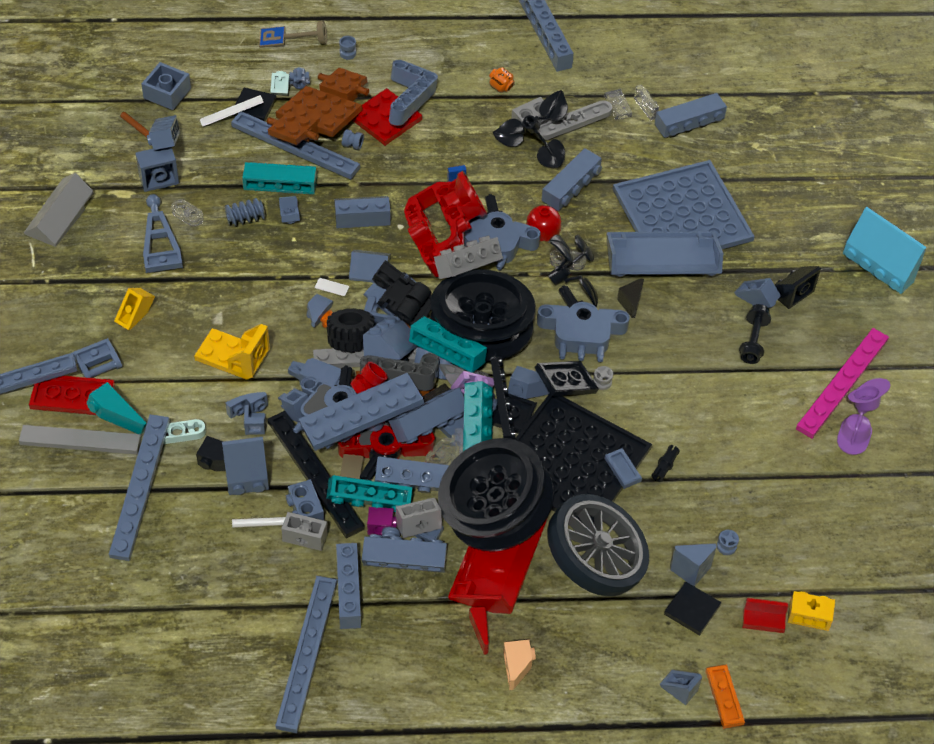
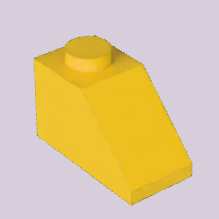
(134, 307)

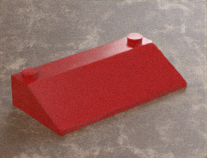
(494, 577)

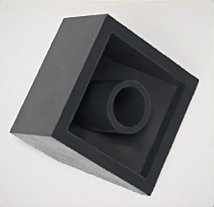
(798, 285)

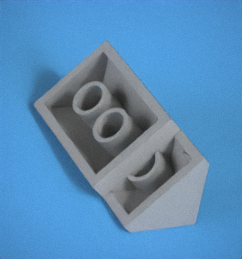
(60, 210)

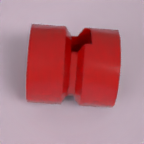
(370, 376)

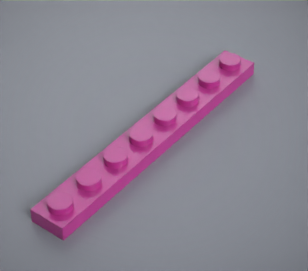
(842, 383)

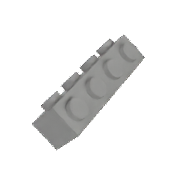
(468, 257)

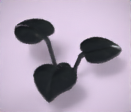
(512, 130)
(562, 272)

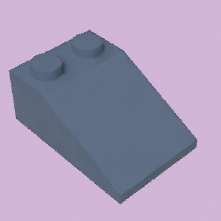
(245, 465)

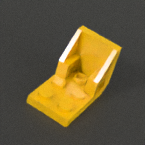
(234, 354)

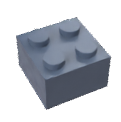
(166, 86)
(157, 168)

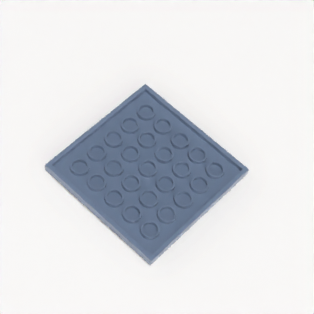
(682, 202)

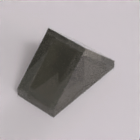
(630, 296)

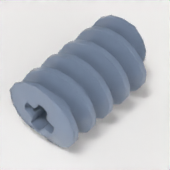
(244, 212)

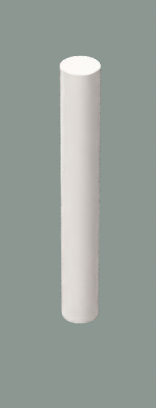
(258, 522)

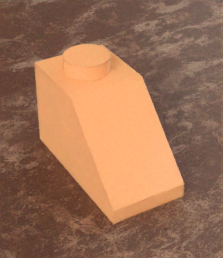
(518, 660)

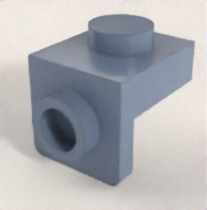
(289, 209)

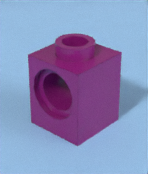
(380, 518)

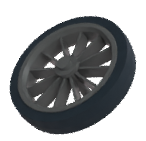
(598, 545)

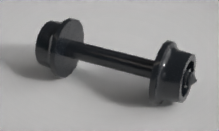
(752, 351)

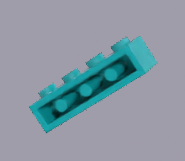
(477, 413)
(367, 492)

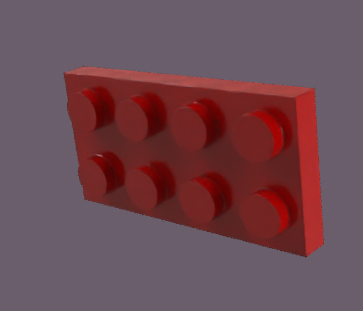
(65, 394)

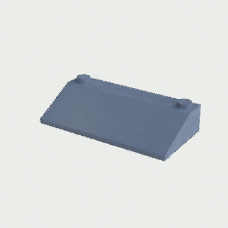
(664, 253)

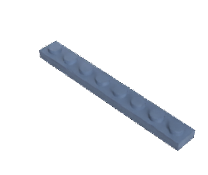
(305, 149)
(139, 488)
(306, 655)

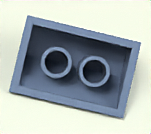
(362, 212)
(388, 339)

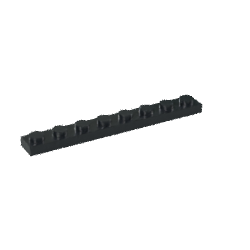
(312, 469)

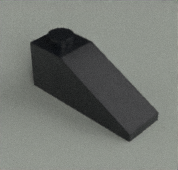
(211, 455)

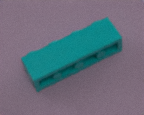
(279, 178)

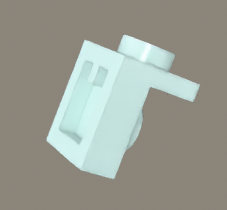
(280, 83)

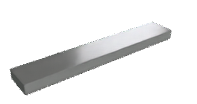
(80, 439)

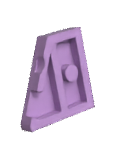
(467, 377)

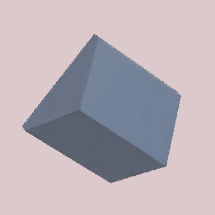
(365, 264)
(692, 561)

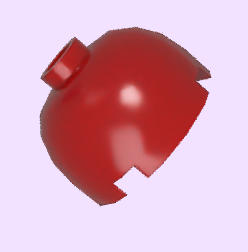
(546, 220)

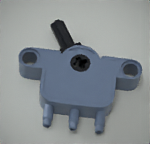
(509, 233)
(581, 325)

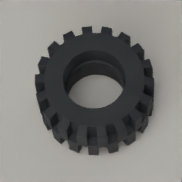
(347, 328)

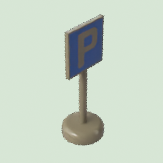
(276, 35)

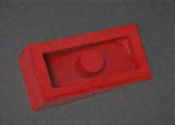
(479, 623)

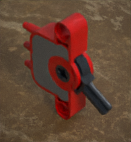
(383, 444)

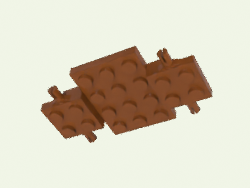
(320, 110)

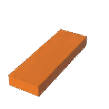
(725, 696)

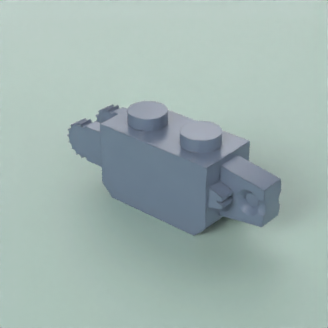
(315, 368)

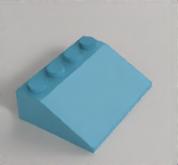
(884, 251)

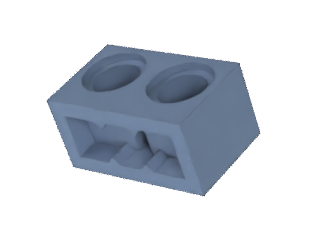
(308, 503)

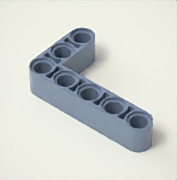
(420, 85)

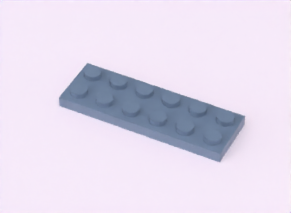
(361, 411)

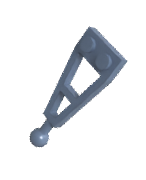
(161, 260)

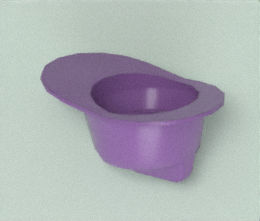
(869, 394)
(854, 434)

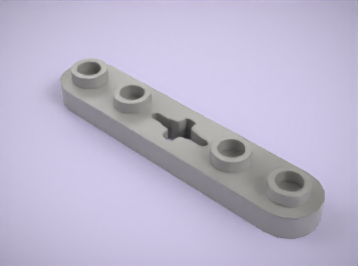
(584, 116)

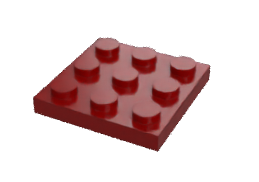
(375, 118)

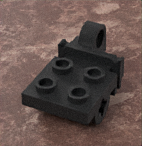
(404, 297)

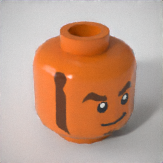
(501, 80)

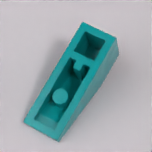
(113, 408)

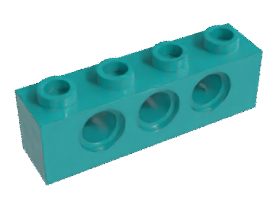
(446, 345)

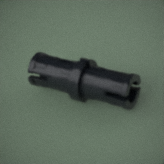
(665, 463)

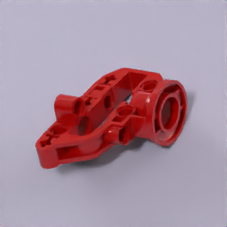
(459, 205)

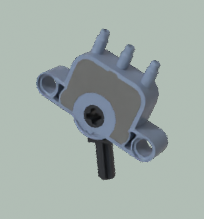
(324, 394)

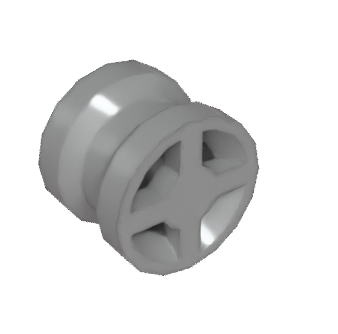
(601, 373)

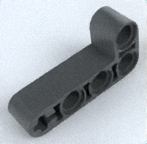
(422, 374)

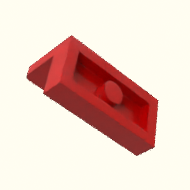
(764, 615)

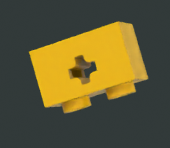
(811, 610)

